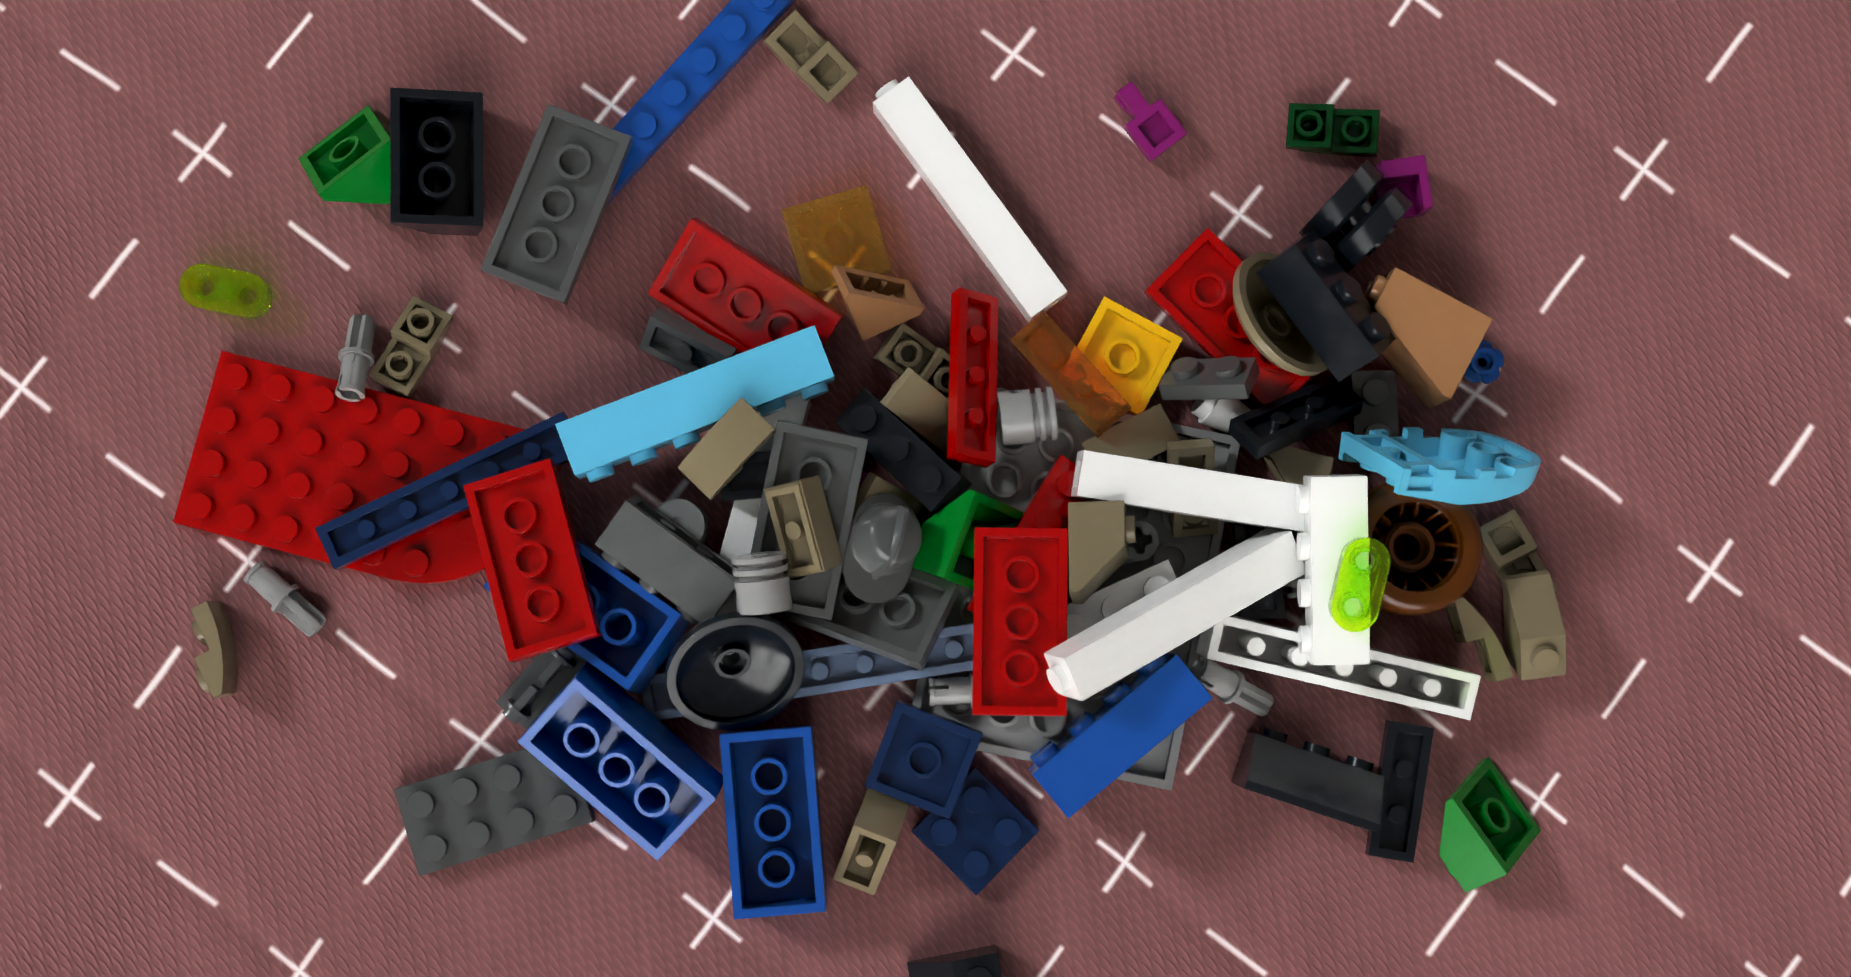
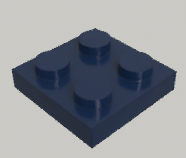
(923, 759)
(979, 835)

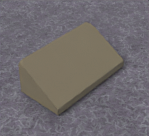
(803, 526)

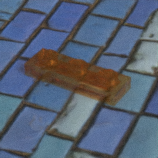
(1070, 374)

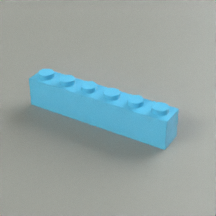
(694, 403)

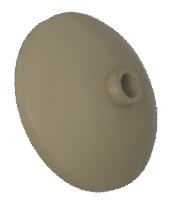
(1268, 323)

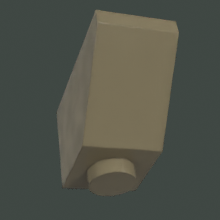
(1097, 544)
(1533, 626)
(871, 841)

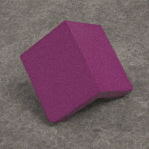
(1412, 178)

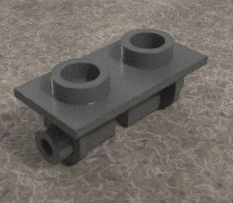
(539, 685)

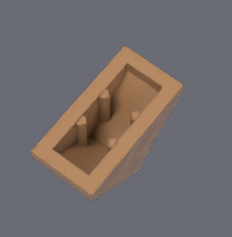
(876, 300)

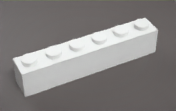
(1387, 676)

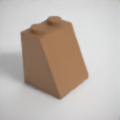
(1431, 331)

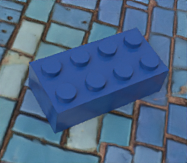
(633, 623)
(1118, 733)
(622, 760)
(773, 821)

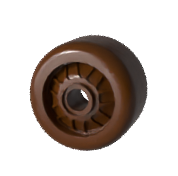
(1443, 554)

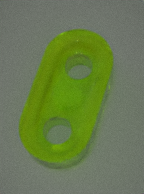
(227, 291)
(1363, 584)

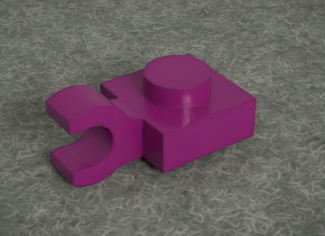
(1151, 127)

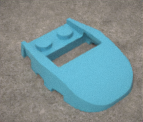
(1451, 468)

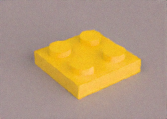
(1128, 351)

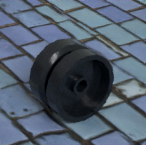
(1357, 218)

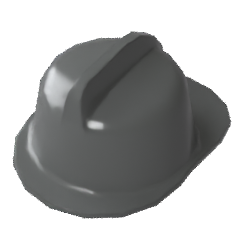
(881, 548)

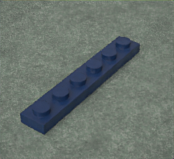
(435, 495)

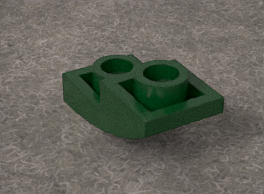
(1332, 130)

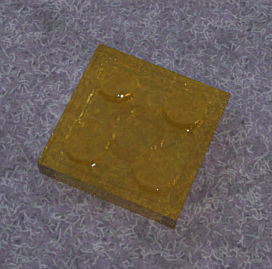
(835, 232)

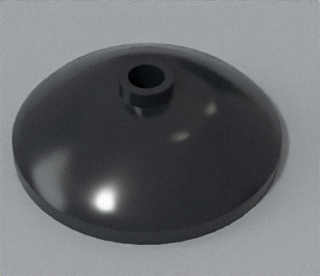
(738, 687)

